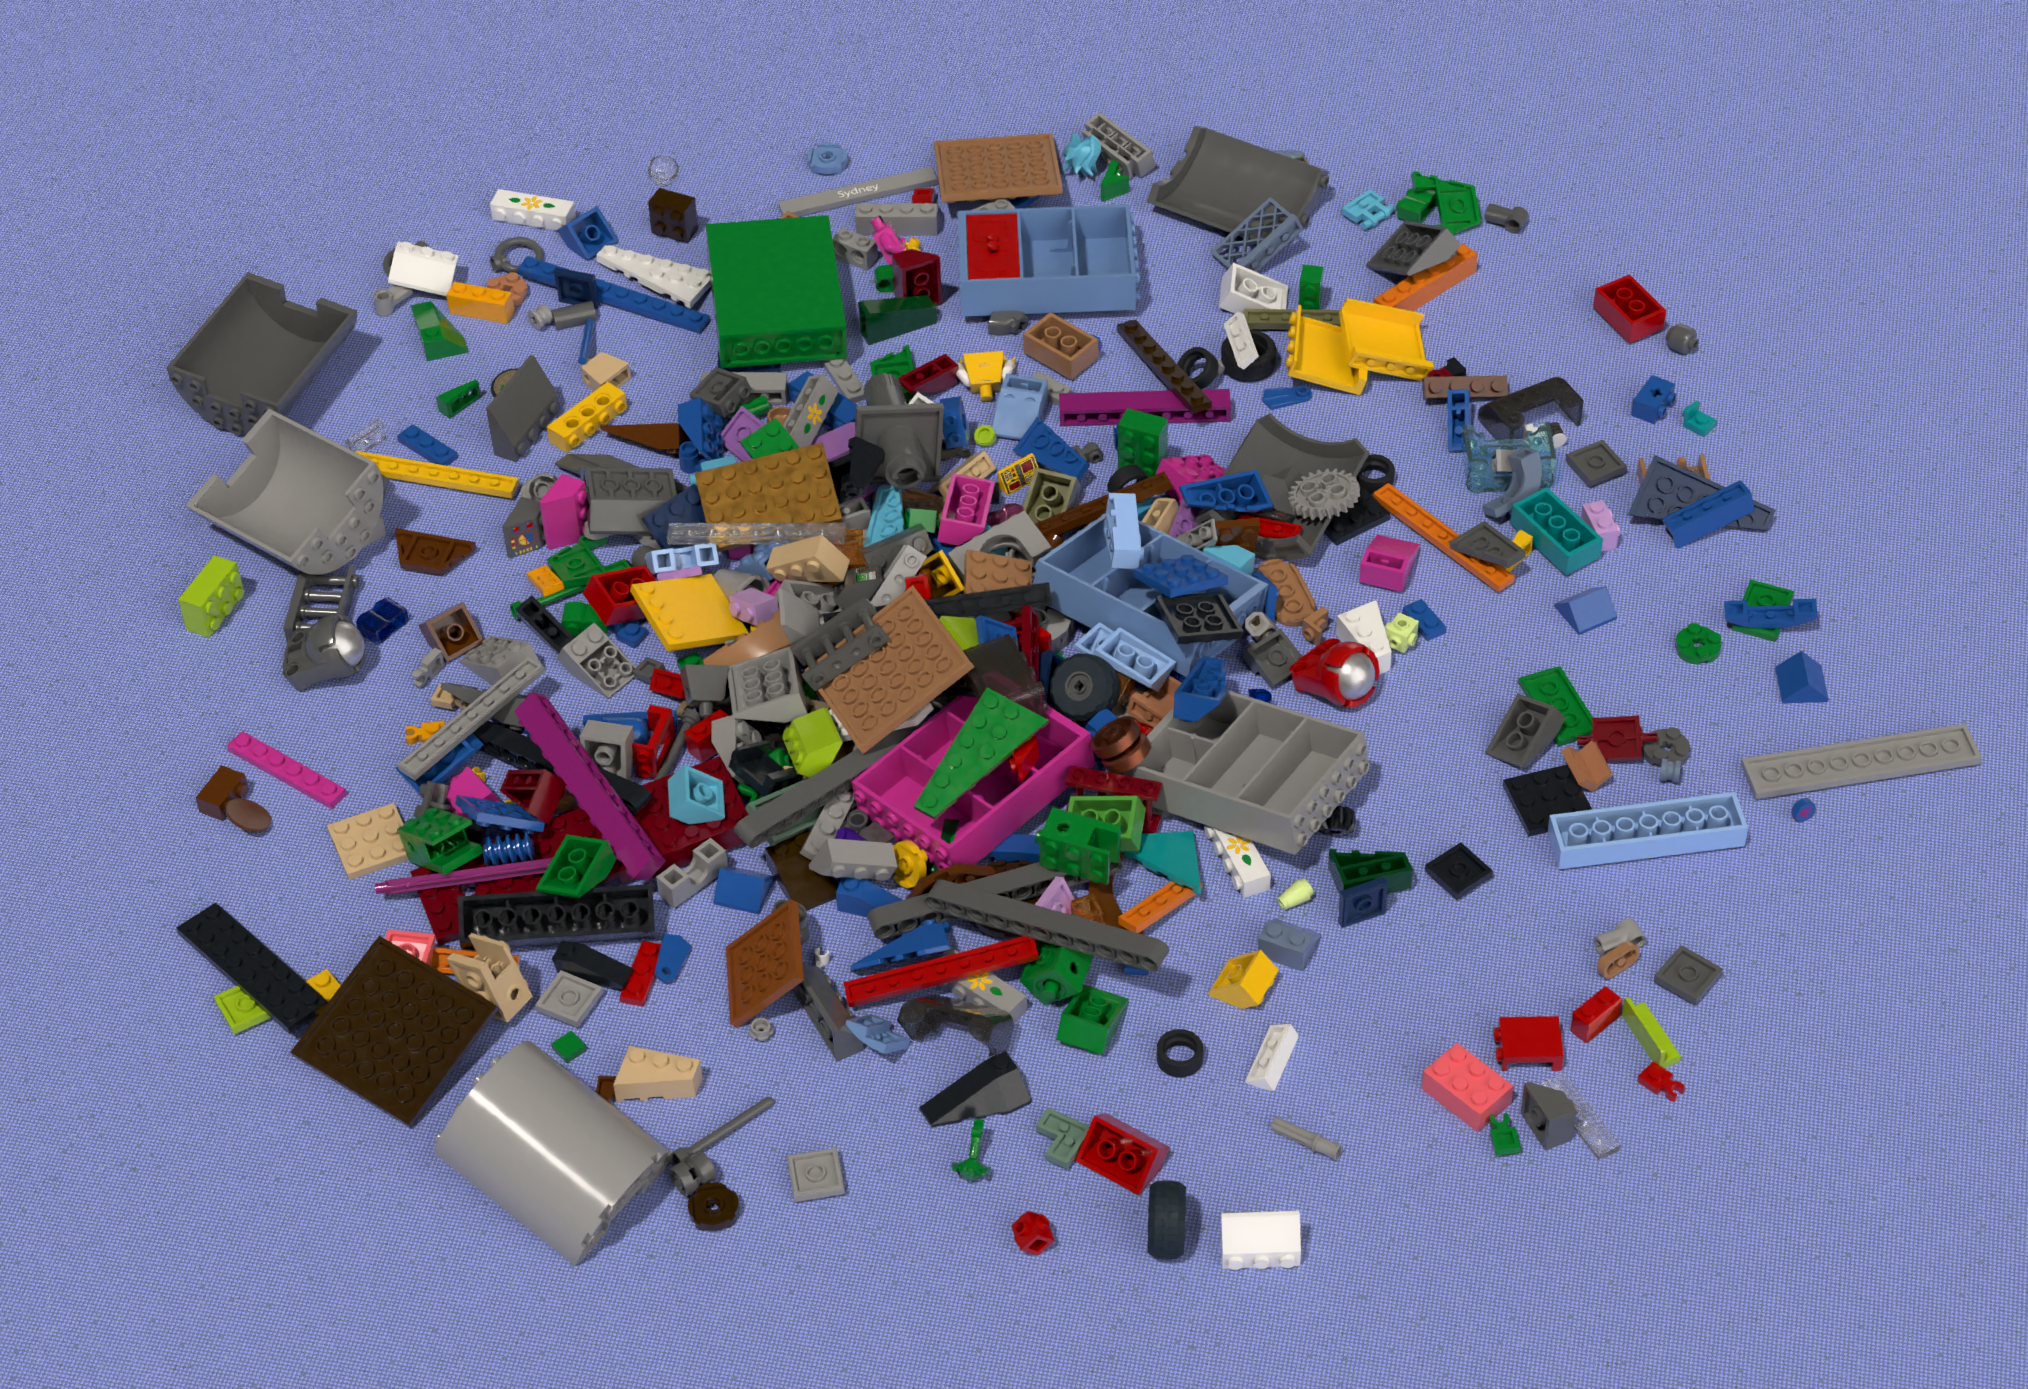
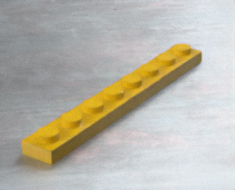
(444, 475)

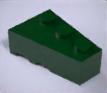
(1358, 868)

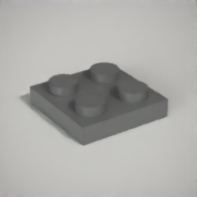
(1596, 463)
(1688, 975)

